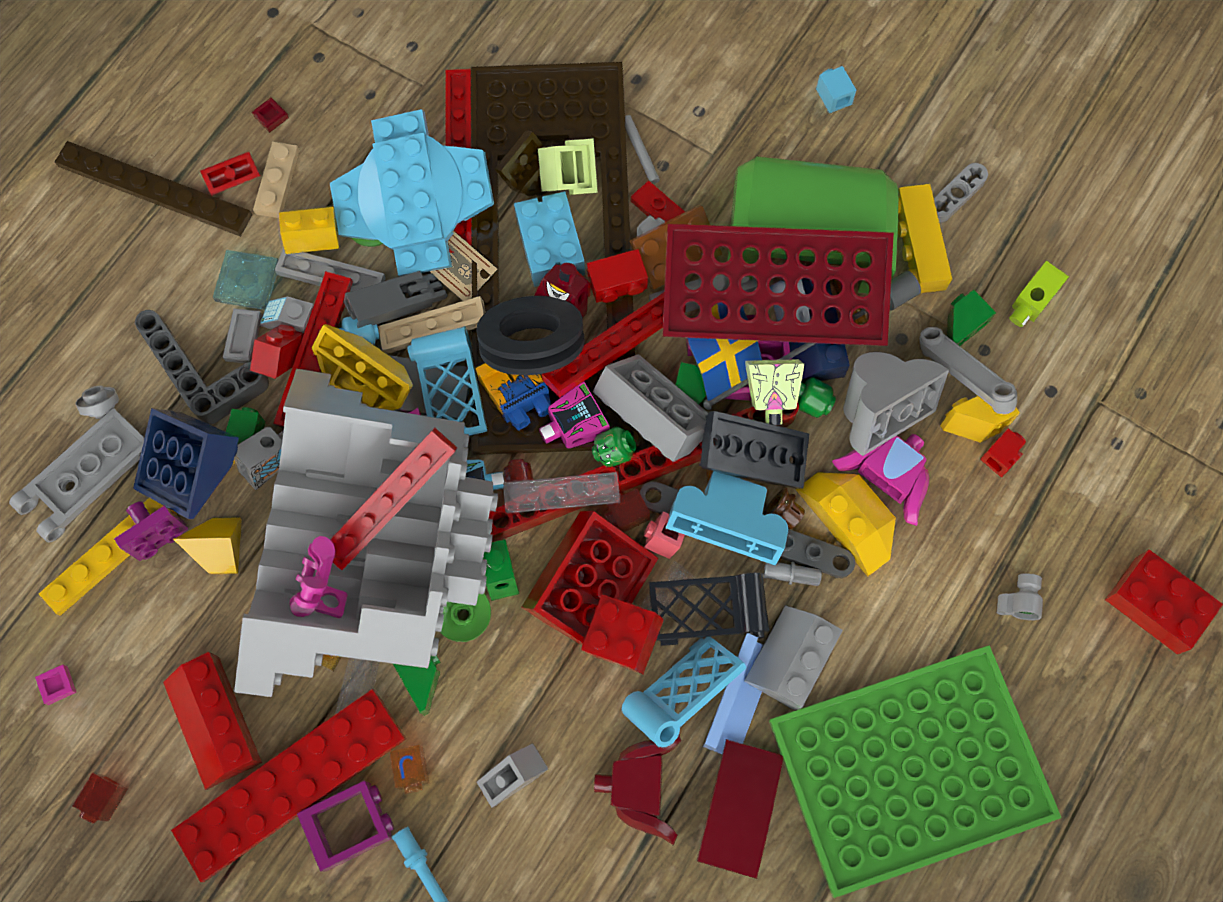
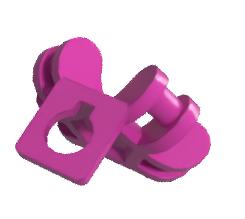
(313, 588)

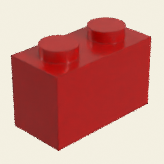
(617, 276)
(276, 351)

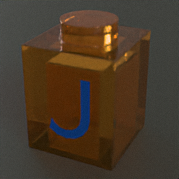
(409, 768)

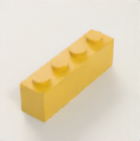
(922, 238)

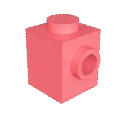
(662, 540)

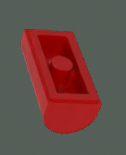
(230, 173)

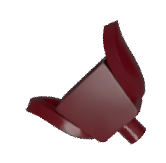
(637, 788)

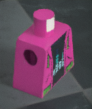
(574, 418)

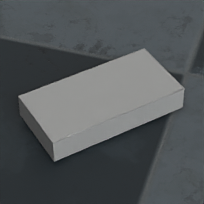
(241, 335)

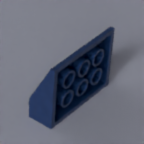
(183, 461)

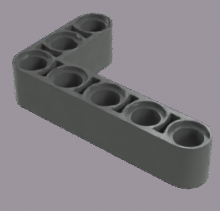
(188, 375)

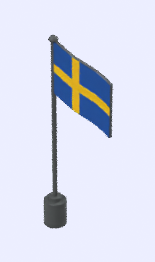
(724, 360)

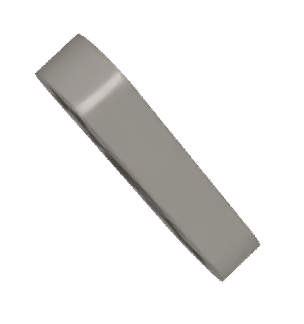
(960, 181)

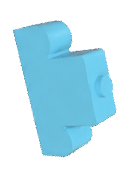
(730, 517)

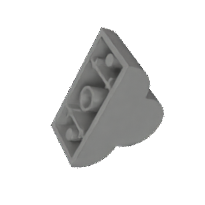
(890, 397)

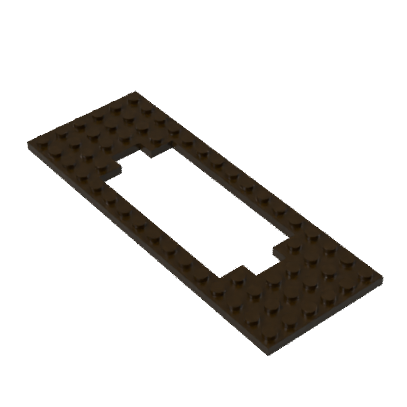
(555, 104)

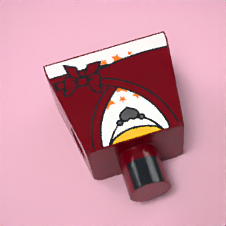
(566, 285)

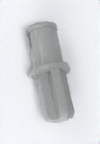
(793, 573)

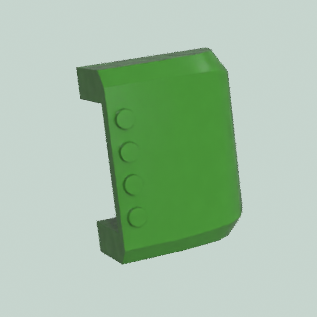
(814, 197)

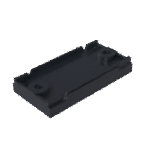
(754, 450)

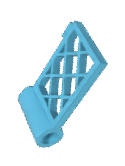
(442, 350)
(660, 720)

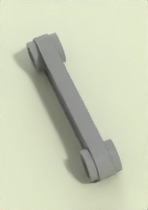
(968, 370)

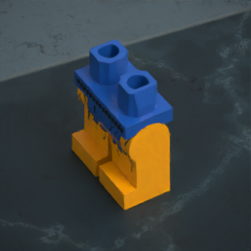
(515, 397)

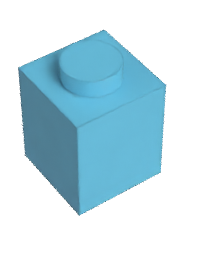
(836, 89)

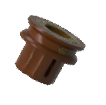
(786, 507)

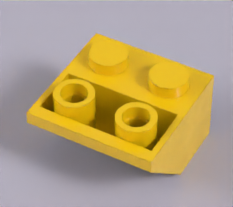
(976, 419)

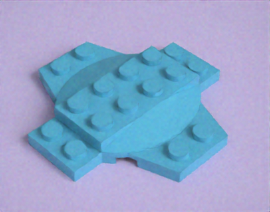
(411, 193)

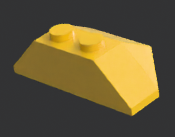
(361, 368)
(852, 516)

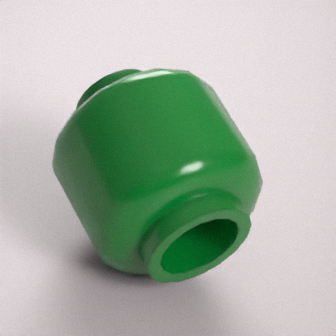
(816, 398)

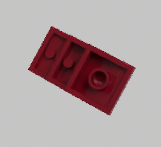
(740, 809)

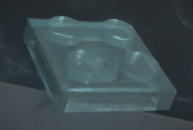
(246, 280)

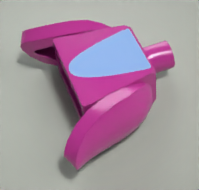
(896, 470)

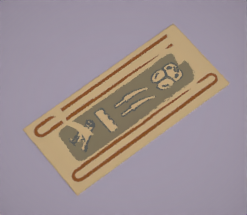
(459, 276)

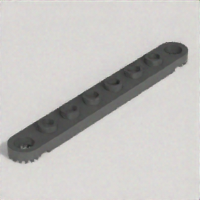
(798, 548)

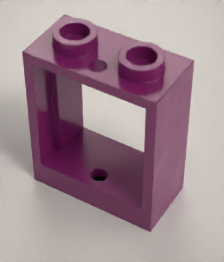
(316, 835)

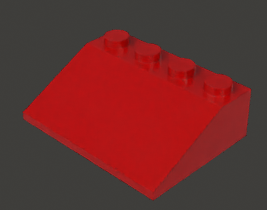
(588, 563)

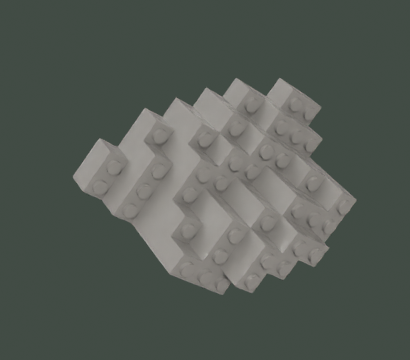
(402, 579)

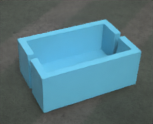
(548, 235)

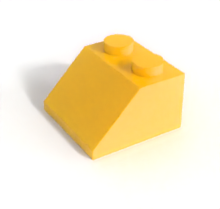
(308, 229)

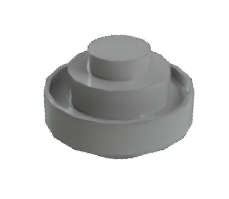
(97, 401)

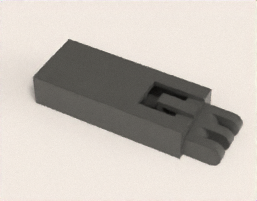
(387, 299)

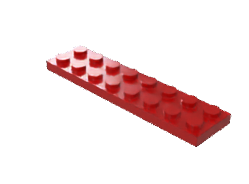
(287, 785)

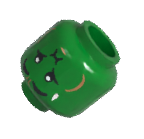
(613, 447)

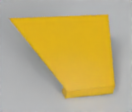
(214, 545)

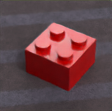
(622, 634)

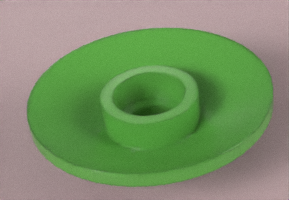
(470, 628)

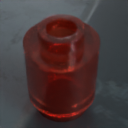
(518, 471)

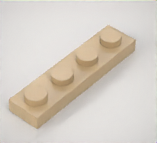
(398, 334)

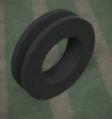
(532, 356)

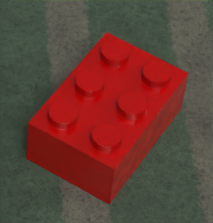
(1164, 602)

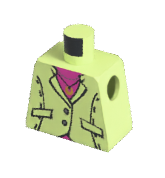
(774, 386)

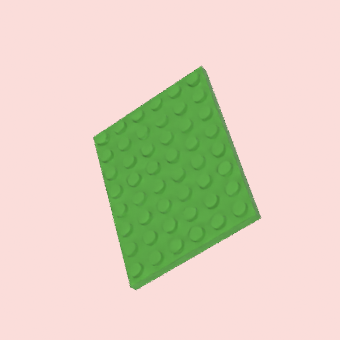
(913, 771)

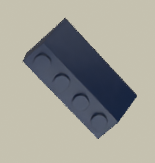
(821, 359)

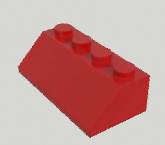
(211, 720)

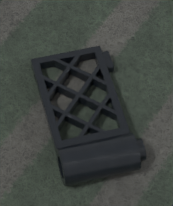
(747, 606)

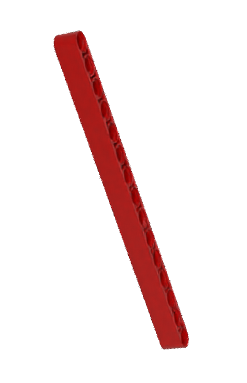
(640, 460)

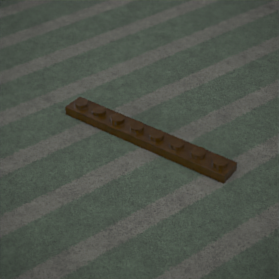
(153, 188)

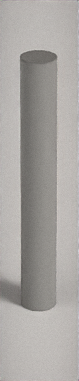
(641, 150)

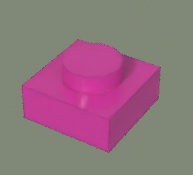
(55, 684)

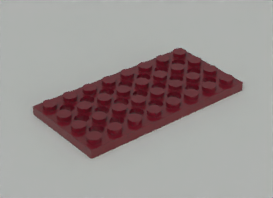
(792, 241)

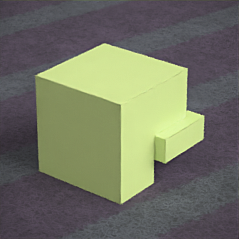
(569, 167)

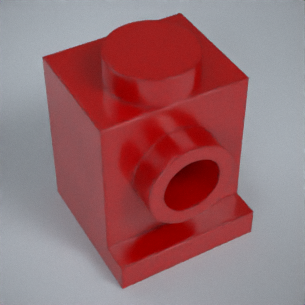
(1004, 452)

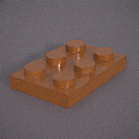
(653, 245)

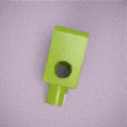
(1037, 294)

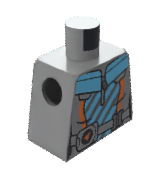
(259, 457)

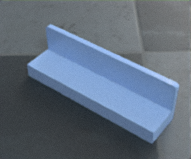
(737, 702)

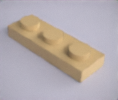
(276, 179)

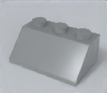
(793, 656)

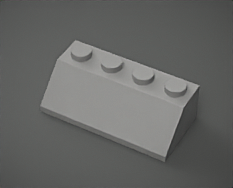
(652, 406)

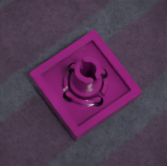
(149, 531)

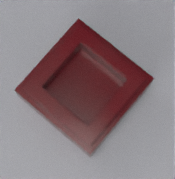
(270, 114)

